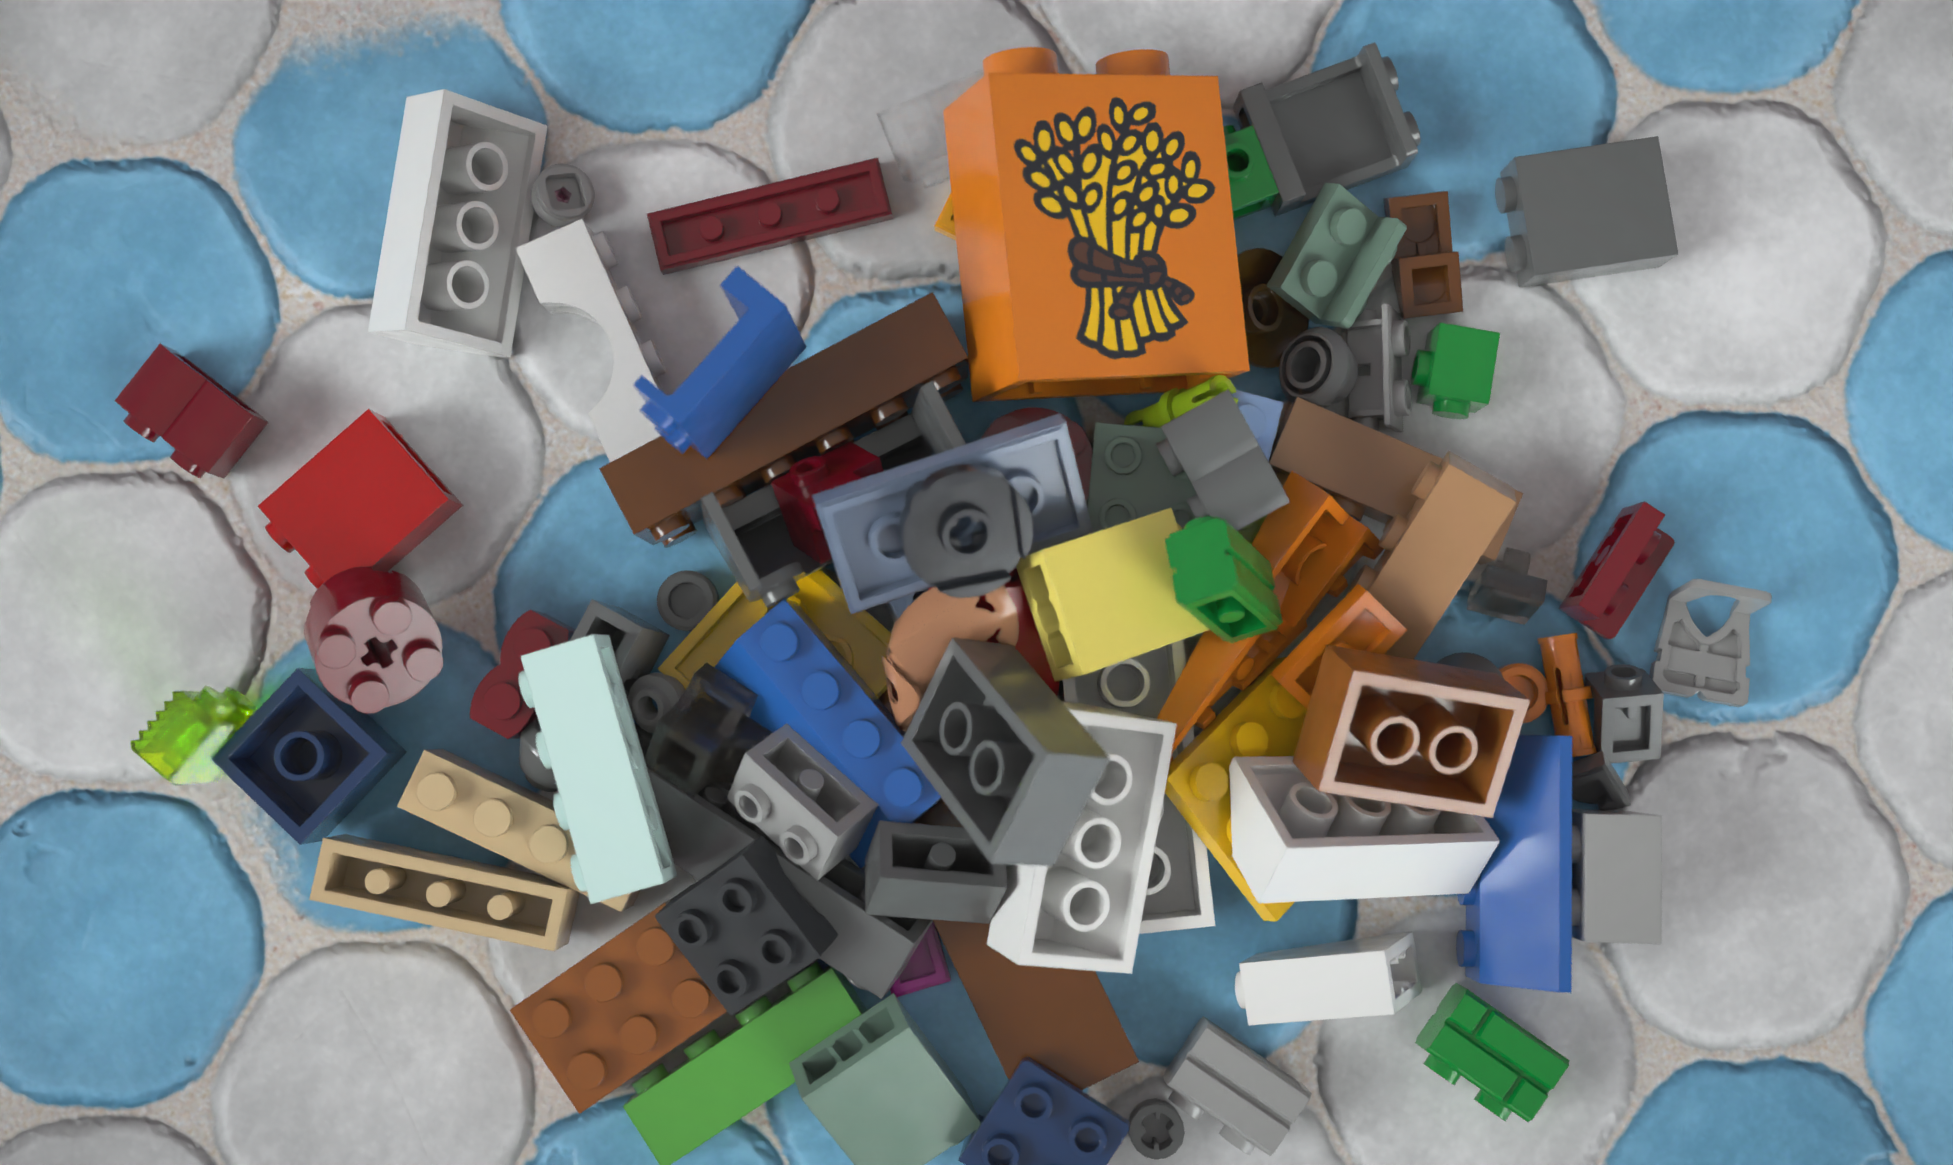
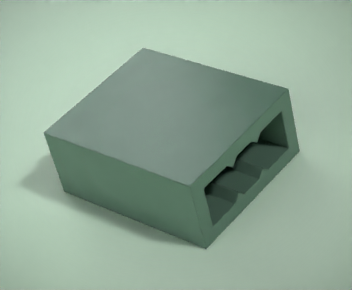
(884, 1090)

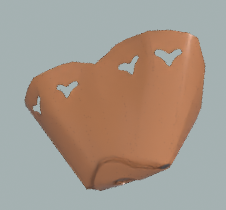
(924, 634)

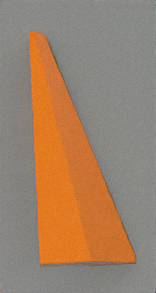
(1309, 551)

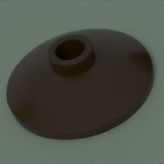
(1267, 317)

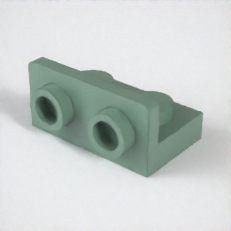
(1336, 258)

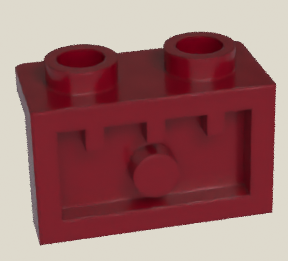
(1619, 570)

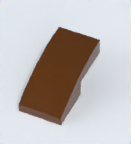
(1425, 265)

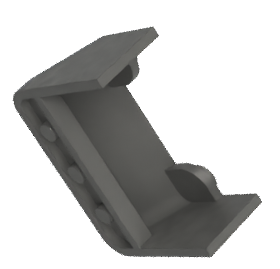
(754, 532)

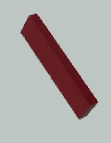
(769, 216)

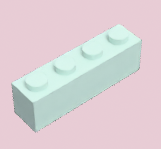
(597, 768)

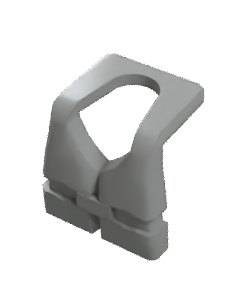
(1702, 664)

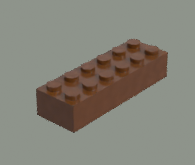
(805, 414)

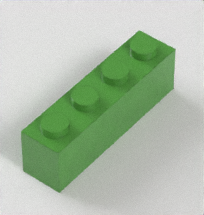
(743, 1067)

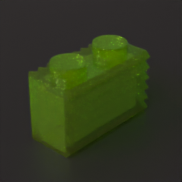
(191, 733)

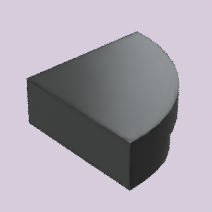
(1598, 783)

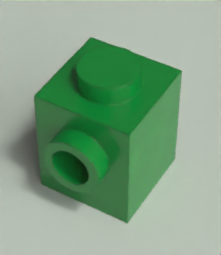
(1249, 173)
(1455, 370)

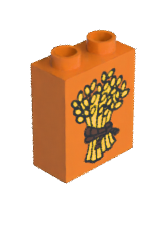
(1093, 228)

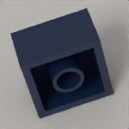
(308, 757)

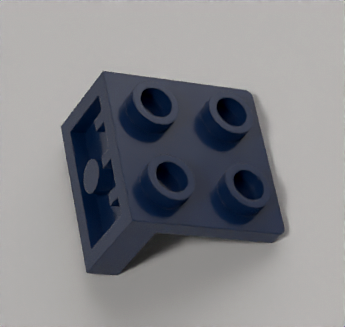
(1044, 1123)

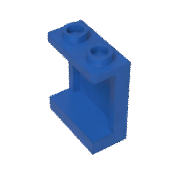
(731, 375)

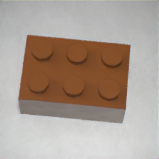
(1409, 731)
(617, 1011)

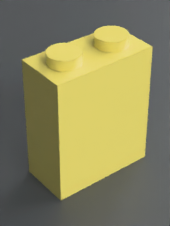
(1106, 596)

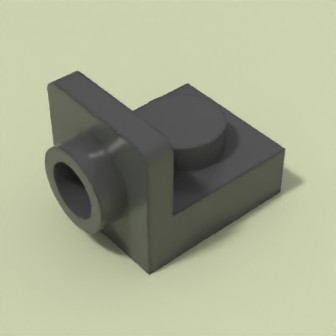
(1626, 713)

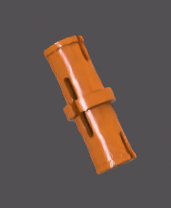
(1567, 691)

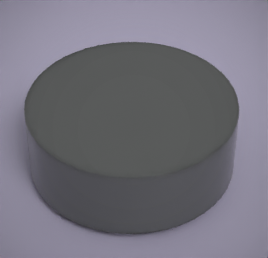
(686, 599)

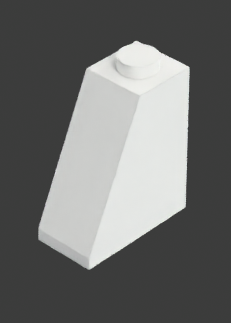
(1330, 980)

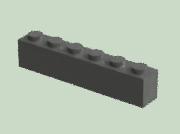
(710, 831)

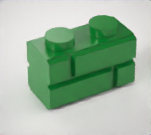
(1223, 579)
(1492, 1053)

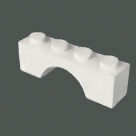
(574, 278)

